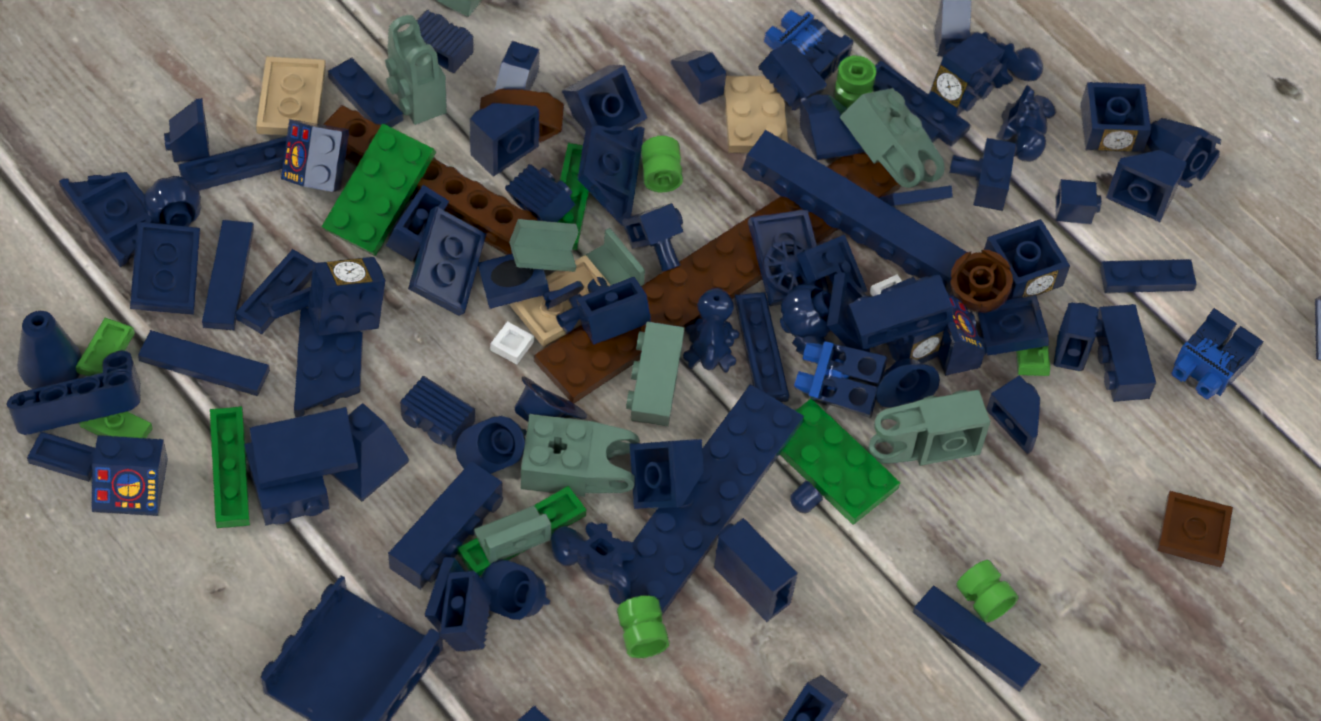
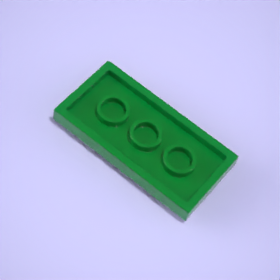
(378, 189)
(837, 464)

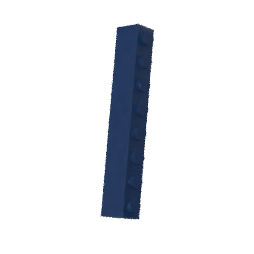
(851, 209)

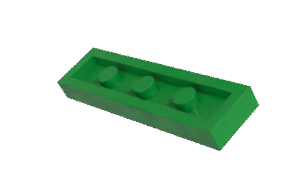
(579, 192)
(229, 467)
(561, 509)

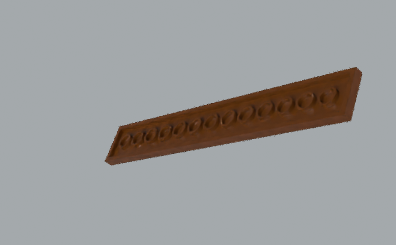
(673, 295)

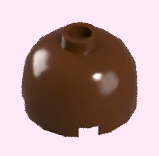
(981, 280)

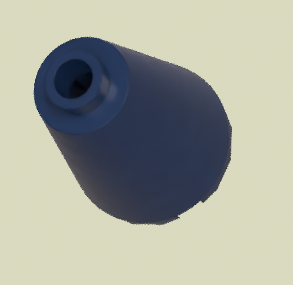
(46, 352)

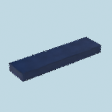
(916, 100)
(235, 164)
(228, 275)
(761, 345)
(204, 363)
(976, 638)

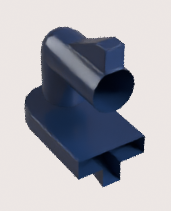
(569, 318)

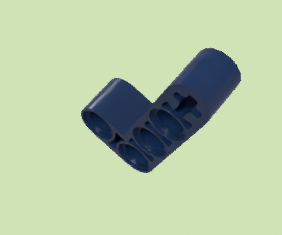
(78, 399)

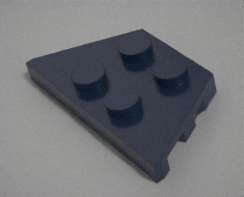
(611, 167)
(111, 210)
(326, 366)

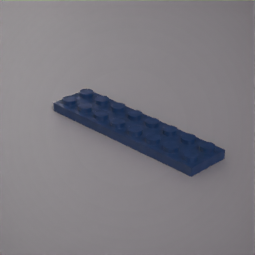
(734, 464)

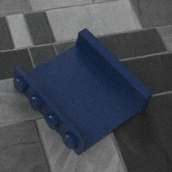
(349, 661)

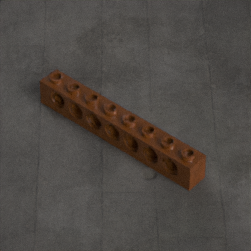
(463, 194)

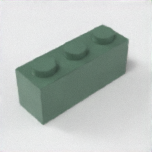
(655, 373)

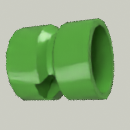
(854, 78)
(662, 164)
(990, 594)
(642, 627)

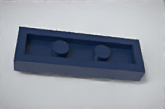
(364, 93)
(1147, 276)
(284, 280)

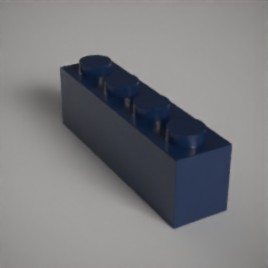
(446, 525)

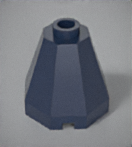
(1187, 143)

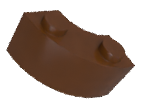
(550, 108)

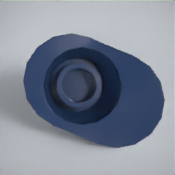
(907, 383)
(543, 402)
(491, 444)
(515, 590)

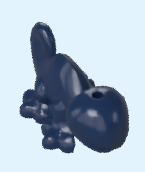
(1024, 64)
(1029, 122)
(713, 336)
(598, 557)

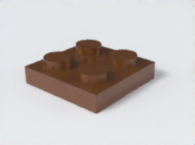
(1195, 529)

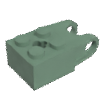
(414, 72)
(893, 136)
(933, 429)
(575, 455)

